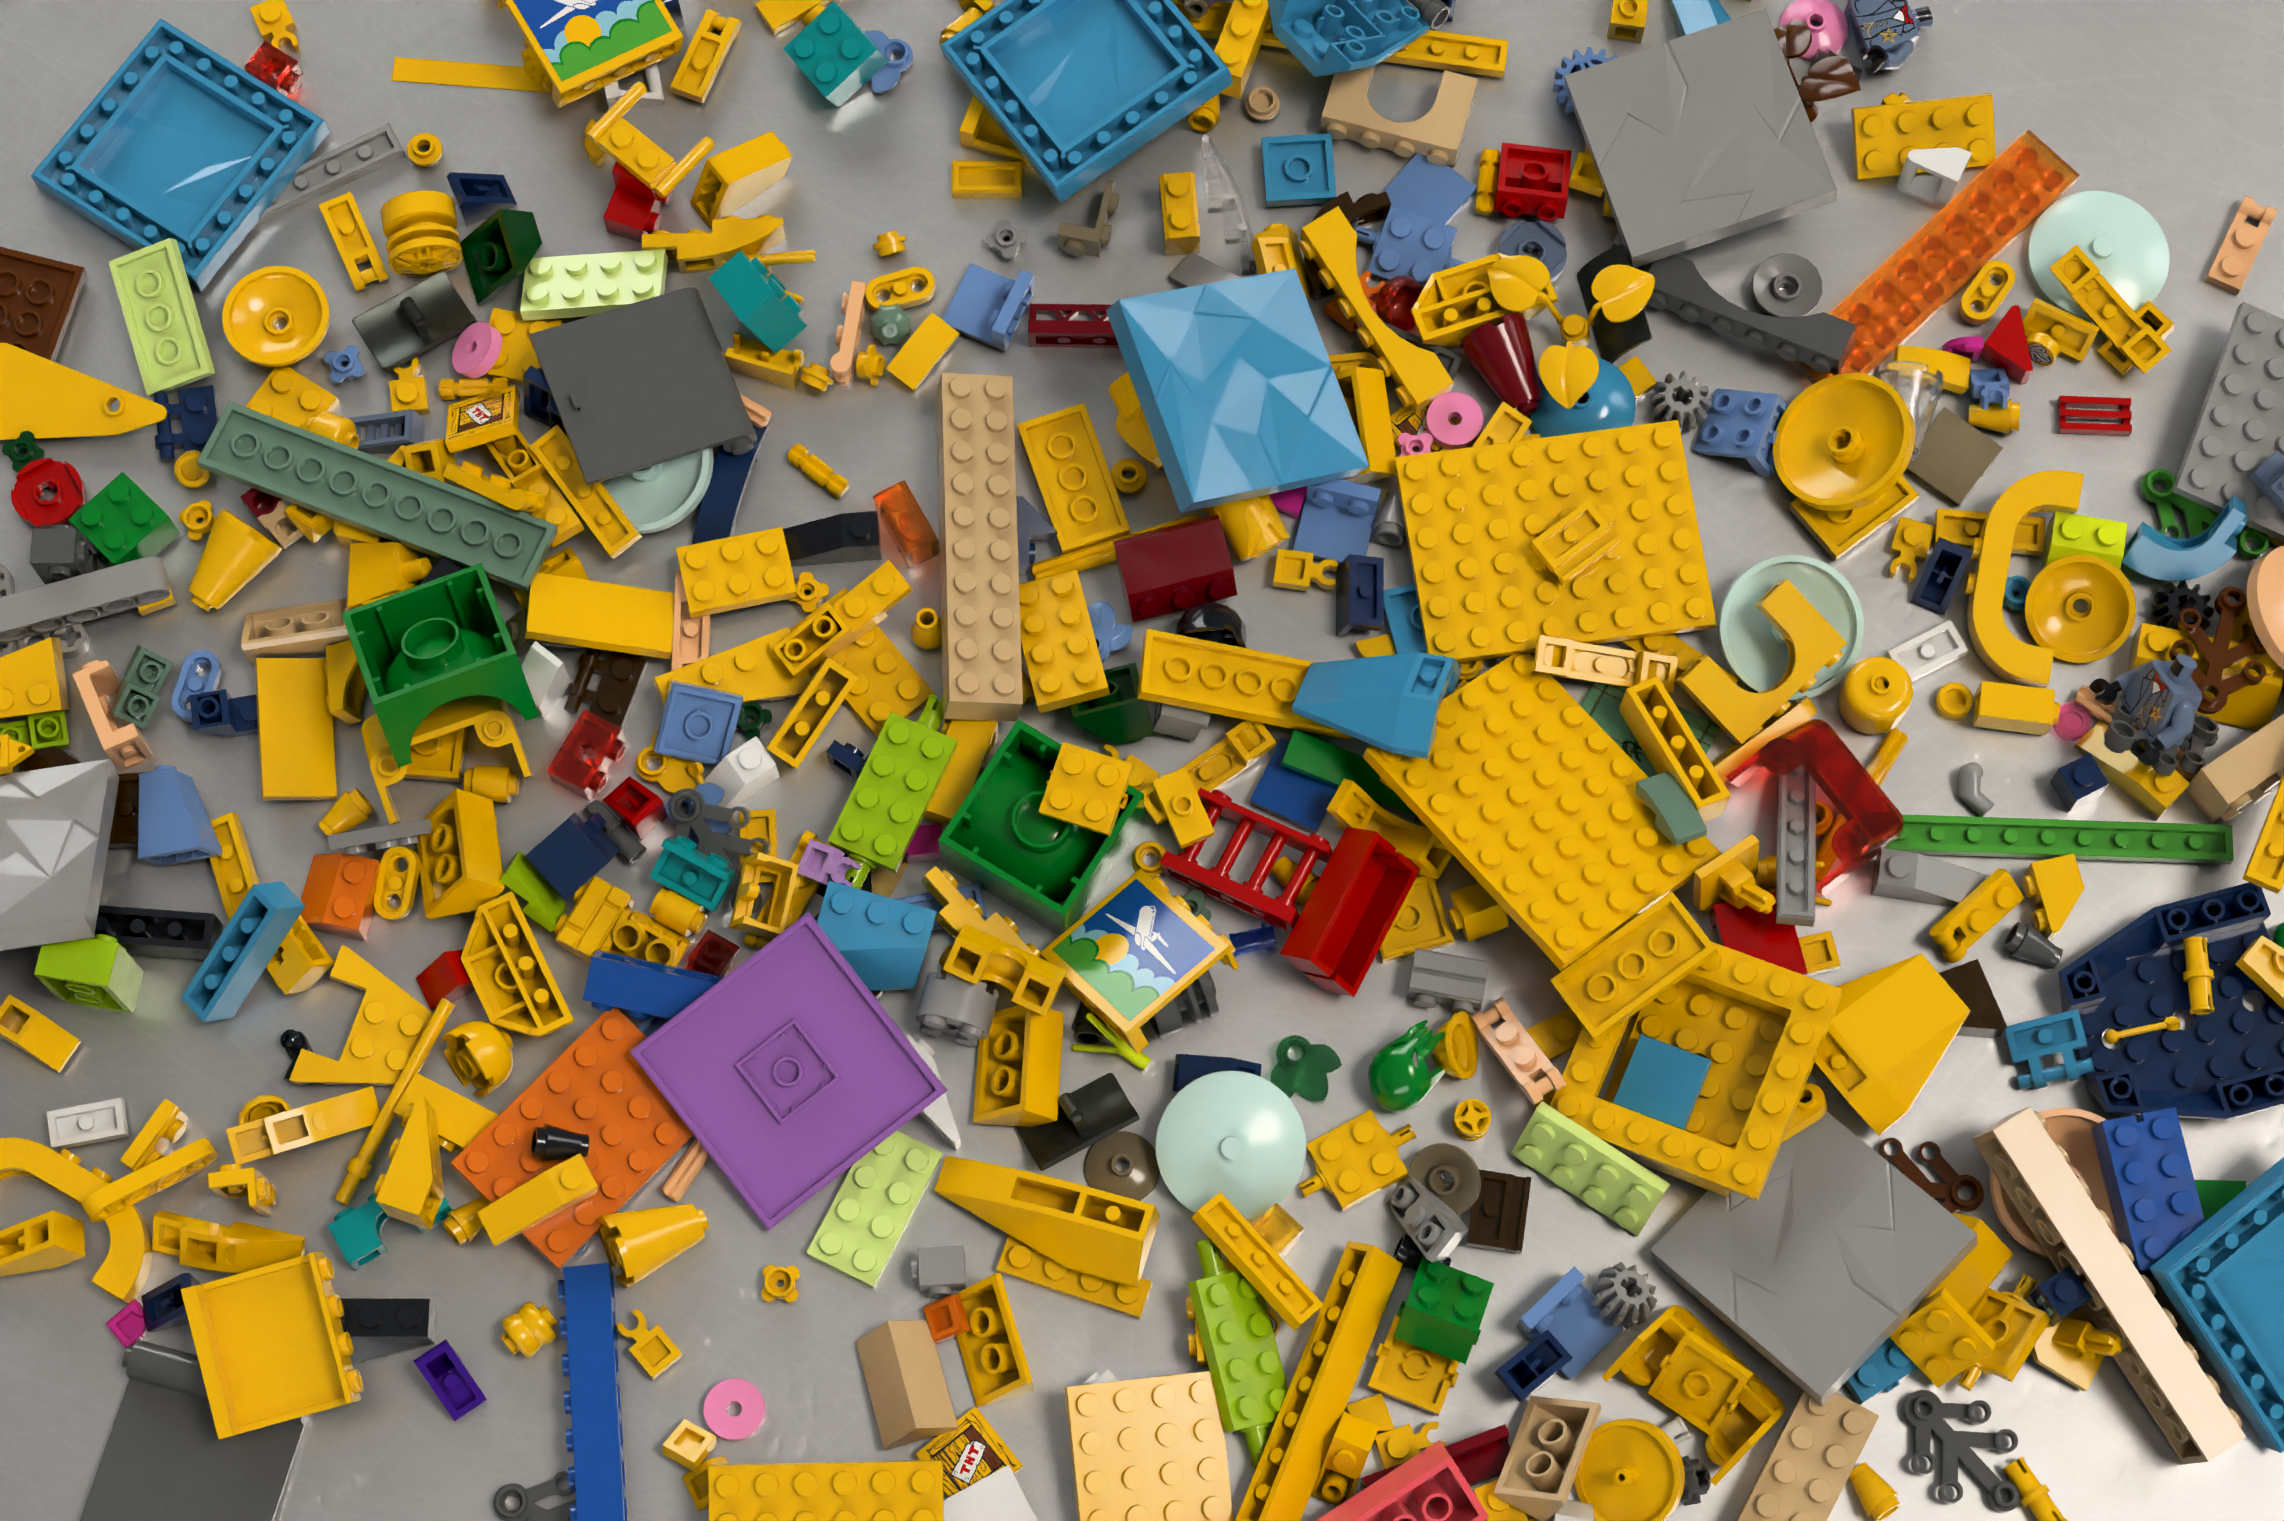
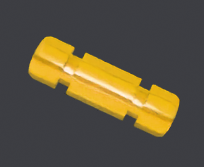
(1487, 182)
(469, 388)
(818, 470)

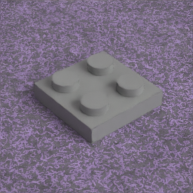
(380, 837)

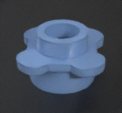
(351, 371)

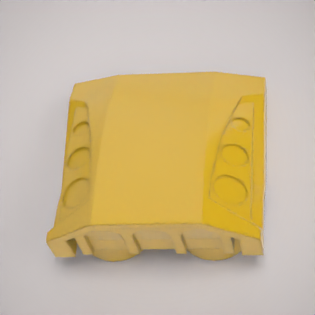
(645, 939)

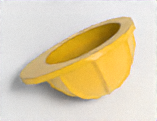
(1458, 1048)

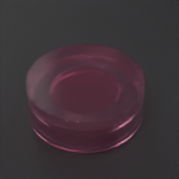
(2073, 722)

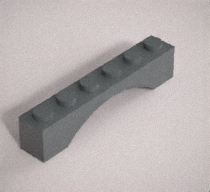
(1812, 339)

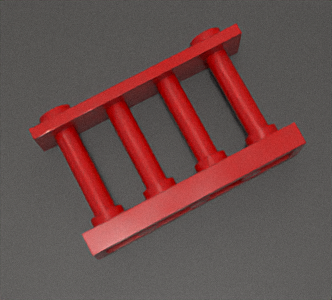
(1248, 896)

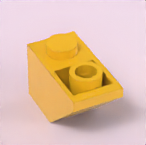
(2054, 890)
(36, 1034)
(1345, 1459)

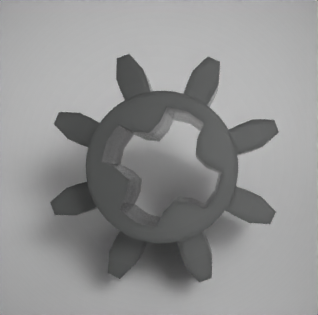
(1696, 1481)

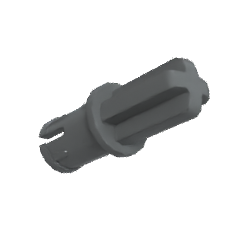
(616, 830)

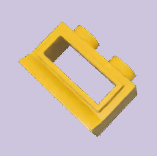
(783, 890)

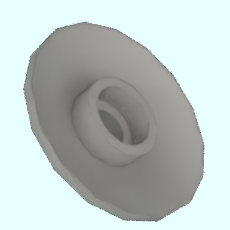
(1789, 272)

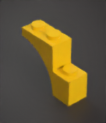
(345, 680)

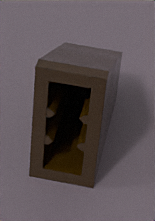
(1974, 990)

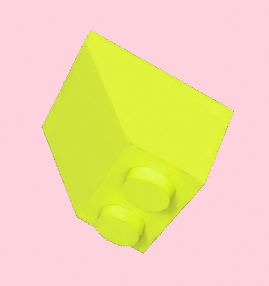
(2081, 534)

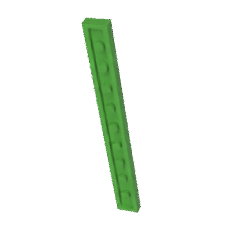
(2063, 837)

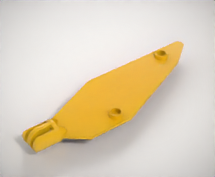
(64, 402)

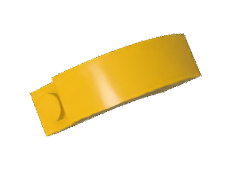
(1356, 809)

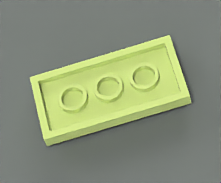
(591, 283)
(161, 317)
(1589, 1168)
(874, 1208)

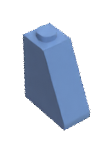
(173, 819)

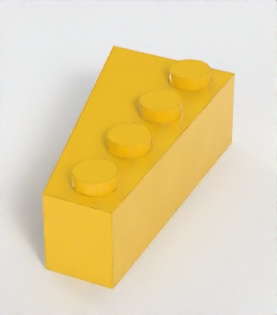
(33, 680)

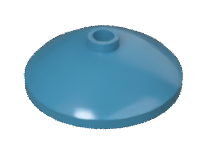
(1609, 406)

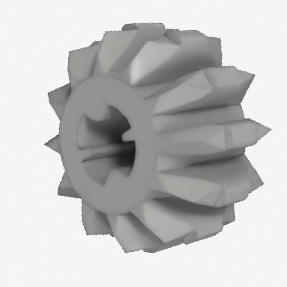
(1683, 391)
(1623, 1295)

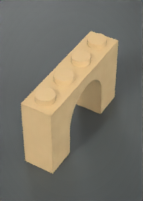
(1436, 134)

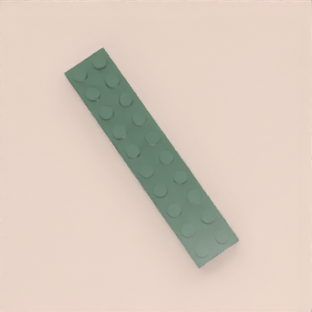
(377, 496)

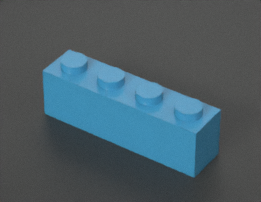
(242, 951)

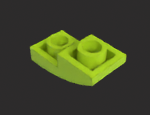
(39, 730)
(542, 900)

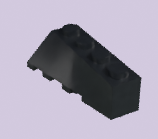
(388, 1325)

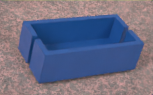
(2148, 1183)

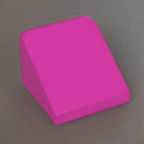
(925, 844)

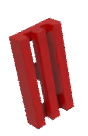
(2124, 415)

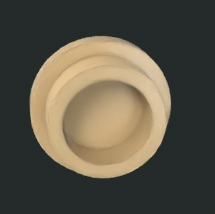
(1262, 104)

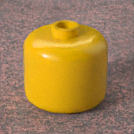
(1875, 695)

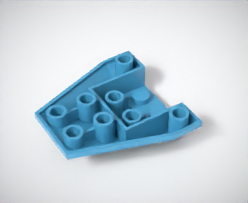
(1344, 33)
(1380, 698)

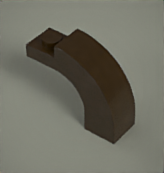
(1364, 212)

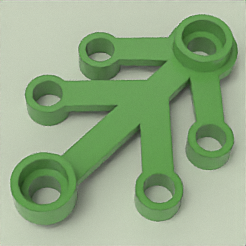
(2193, 512)

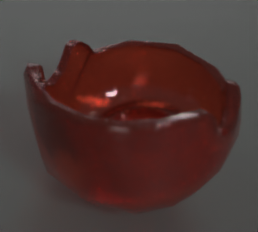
(1396, 301)

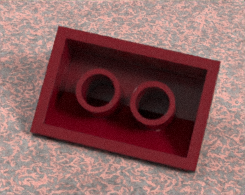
(1175, 568)

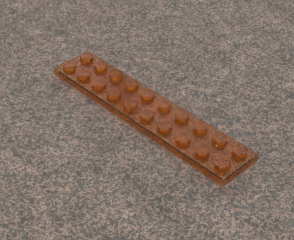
(1949, 252)

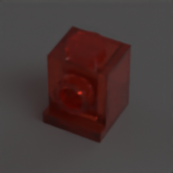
(271, 62)

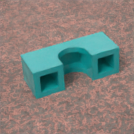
(360, 1231)

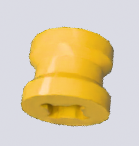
(1471, 1112)

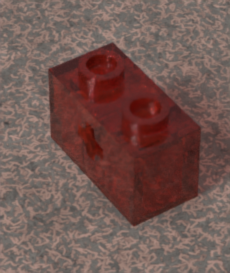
(586, 737)

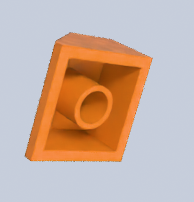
(340, 895)

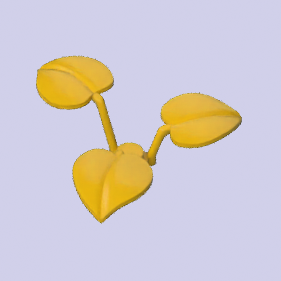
(1574, 369)

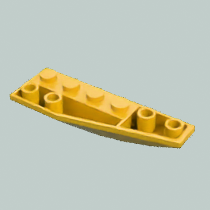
(1055, 1217)

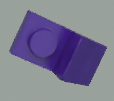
(450, 1379)

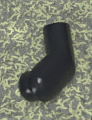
(293, 1042)

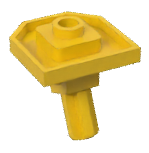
(1732, 880)
(2075, 1349)

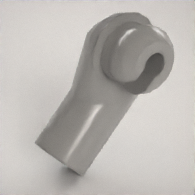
(1969, 788)

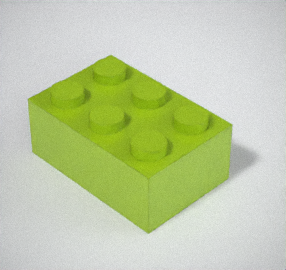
(91, 973)

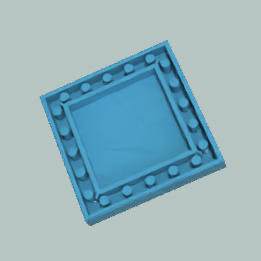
(1084, 79)
(181, 151)
(1237, 389)
(2231, 1297)

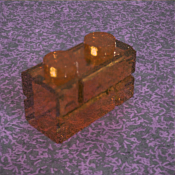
(906, 524)

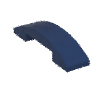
(726, 491)

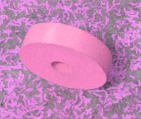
(476, 350)
(1459, 406)
(734, 1427)

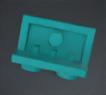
(692, 872)

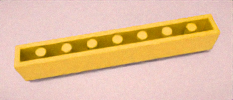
(1321, 1385)

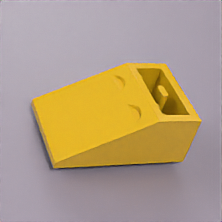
(414, 1180)

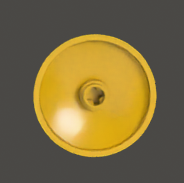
(1844, 442)

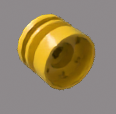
(421, 234)

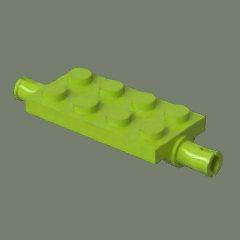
(893, 792)
(1238, 1349)

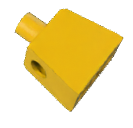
(382, 570)

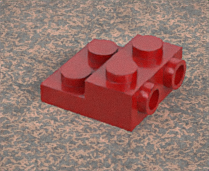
(1533, 181)

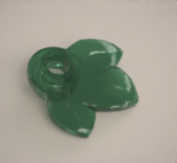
(1308, 1073)

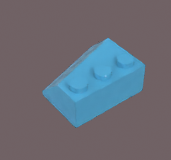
(877, 935)

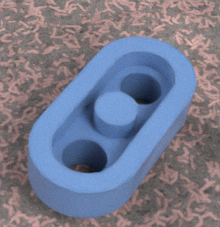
(191, 683)

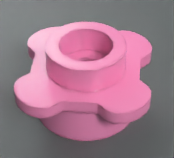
(1409, 441)

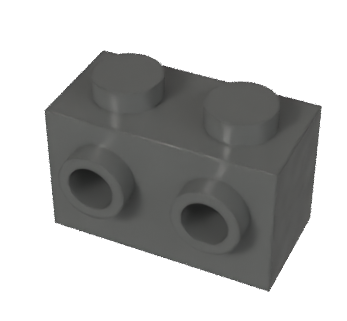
(60, 554)

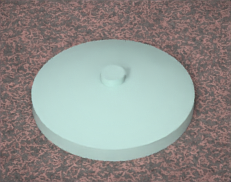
(2113, 234)
(664, 492)
(1758, 650)
(1231, 1138)

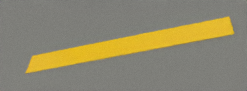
(464, 74)

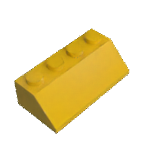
(2246, 708)

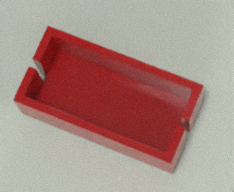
(1350, 911)

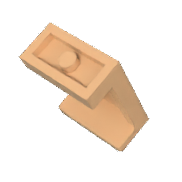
(123, 745)

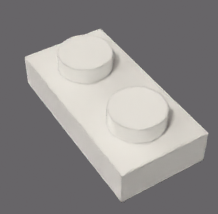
(1929, 650)
(87, 1124)

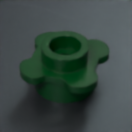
(27, 442)
(760, 716)

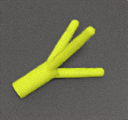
(1139, 1060)

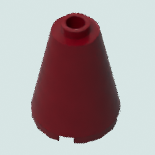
(1506, 361)

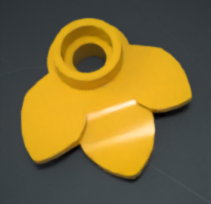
(671, 774)

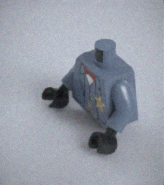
(1885, 31)
(2160, 701)

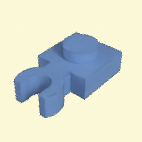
(1989, 386)

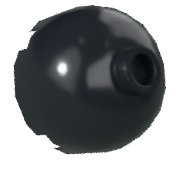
(1213, 623)

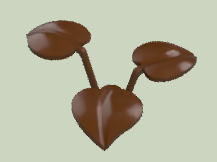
(1826, 78)

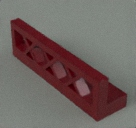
(1070, 332)
(1476, 1457)

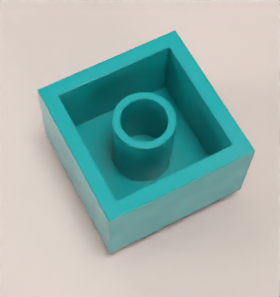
(836, 54)
(759, 300)

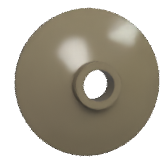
(1429, 1168)
(1133, 1183)

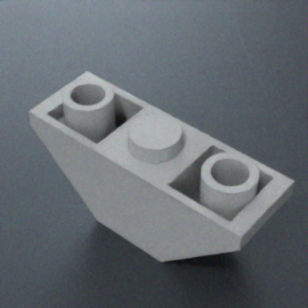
(1426, 1219)

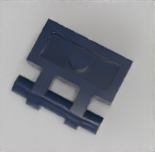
(198, 418)

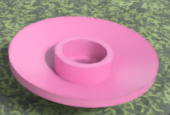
(1833, 28)

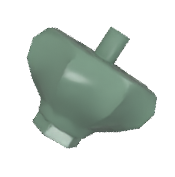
(890, 324)

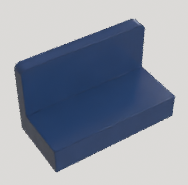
(1359, 594)

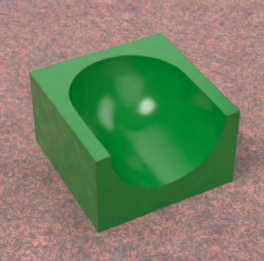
(432, 649)
(1024, 856)

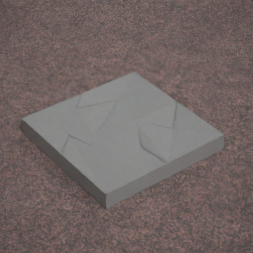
(1700, 138)
(54, 851)
(1821, 1258)

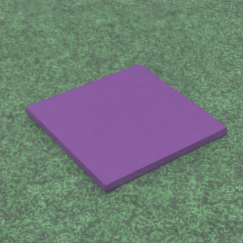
(788, 1071)

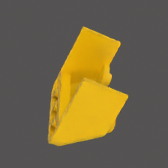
(487, 714)
(1757, 1406)

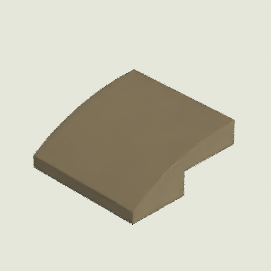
(1954, 456)

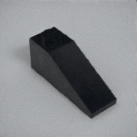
(835, 539)

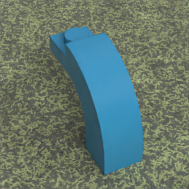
(2186, 558)

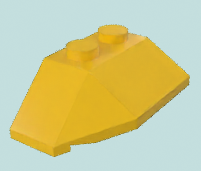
(1461, 301)
(512, 971)

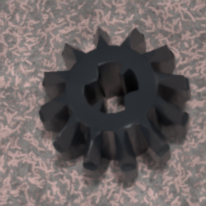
(2183, 598)

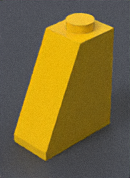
(739, 176)

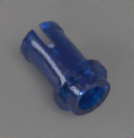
(1253, 940)

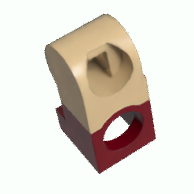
(271, 516)

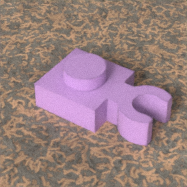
(825, 864)

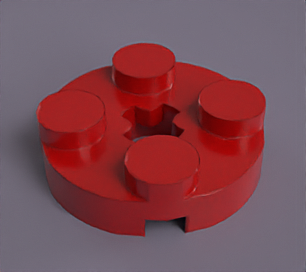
(29, 490)

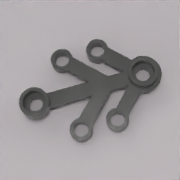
(2122, 735)
(714, 841)
(1958, 1446)
(528, 1497)

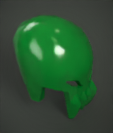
(1393, 1075)

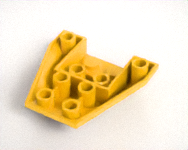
(1890, 1038)

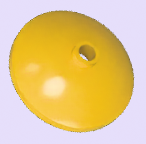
(270, 298)
(2087, 633)

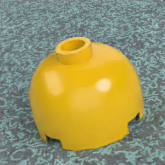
(479, 1055)

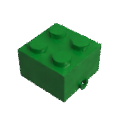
(124, 523)
(1443, 1310)

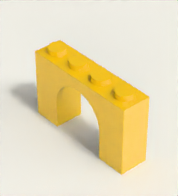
(1810, 647)

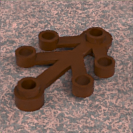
(2217, 654)
(1952, 1180)

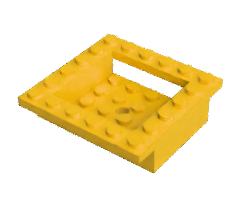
(1762, 1039)

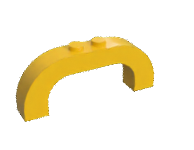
(1991, 638)
(130, 1248)

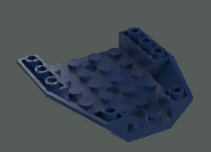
(2227, 1058)

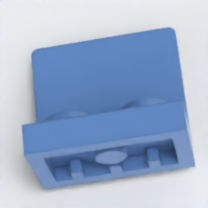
(990, 305)
(1742, 427)
(1337, 519)
(1572, 1321)

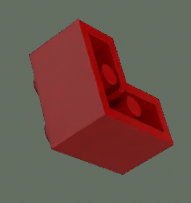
(633, 206)

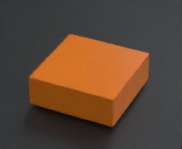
(946, 1318)

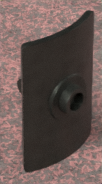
(413, 321)
(1612, 338)
(1081, 1121)

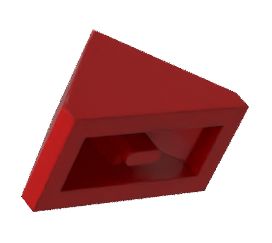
(2009, 347)
(637, 807)
(445, 979)

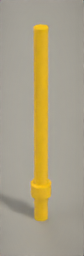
(359, 1167)

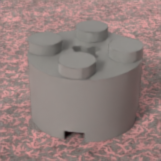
(956, 1009)

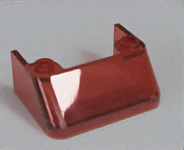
(1870, 814)

